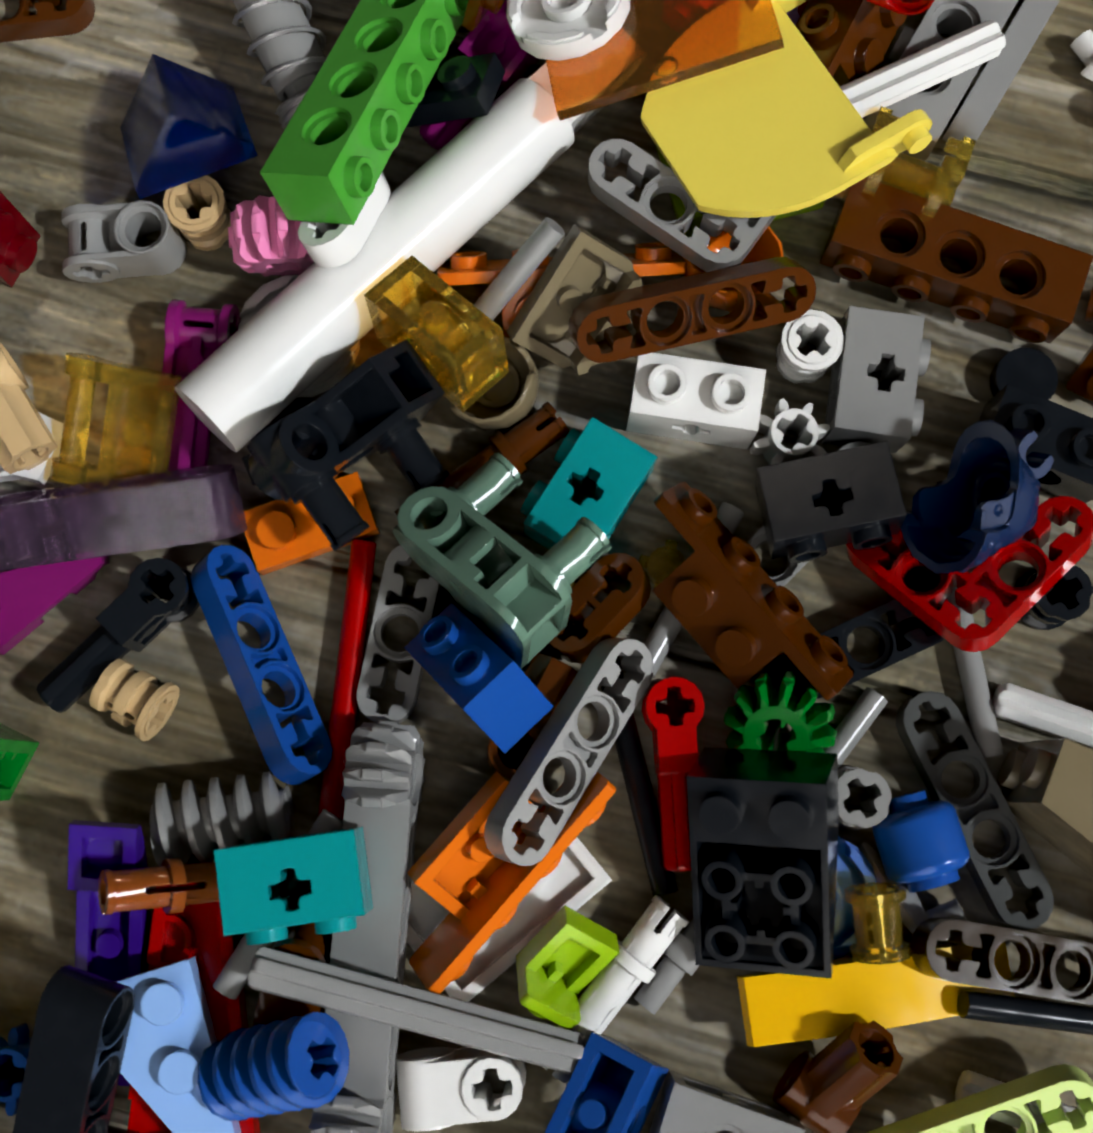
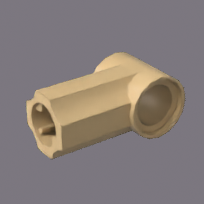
(23, 433)

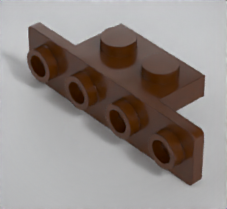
(849, 35)
(736, 606)

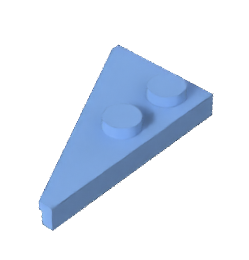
(166, 1044)

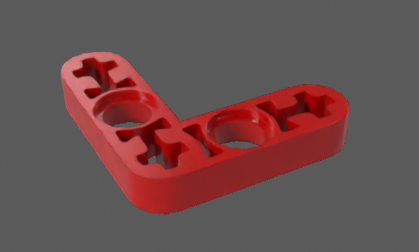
(983, 586)

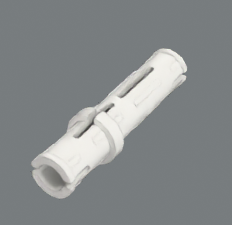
(627, 970)

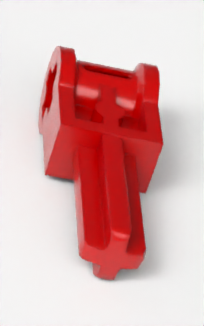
(674, 755)

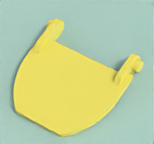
(771, 132)

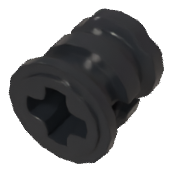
(1074, 600)

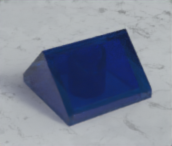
(182, 128)

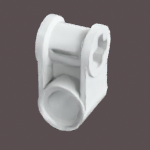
(447, 1087)

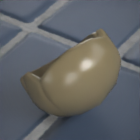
(510, 397)

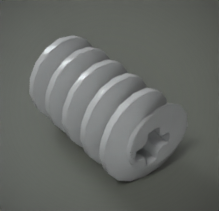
(218, 819)

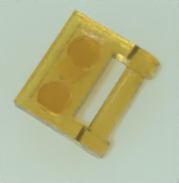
(135, 426)

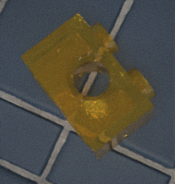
(445, 329)

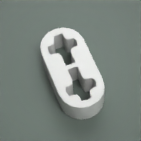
(337, 244)

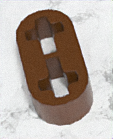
(600, 608)

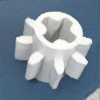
(789, 419)

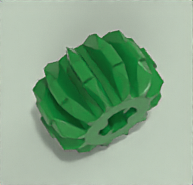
(782, 702)

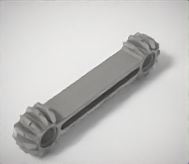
(383, 796)

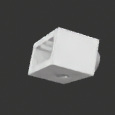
(696, 400)

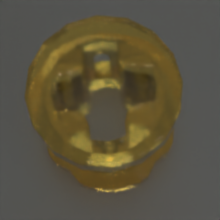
(877, 923)

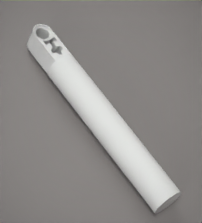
(425, 217)

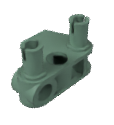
(508, 591)

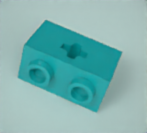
(596, 456)
(252, 888)

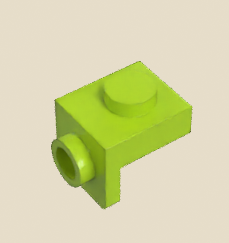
(561, 964)

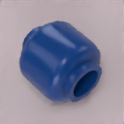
(921, 842)

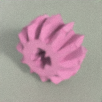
(265, 239)

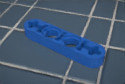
(251, 665)

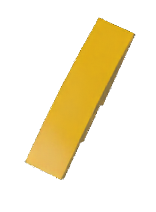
(805, 1008)

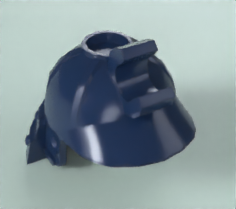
(981, 503)

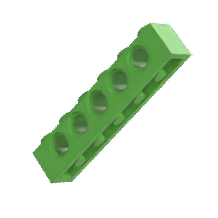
(359, 107)

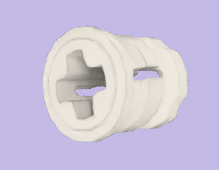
(818, 330)

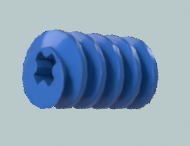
(274, 1067)

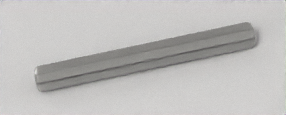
(415, 1009)

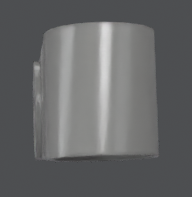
(109, 240)

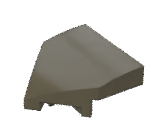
(577, 272)

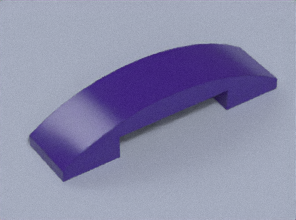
(114, 943)

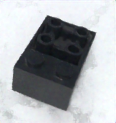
(764, 859)

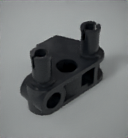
(362, 414)

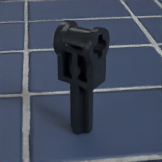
(126, 624)

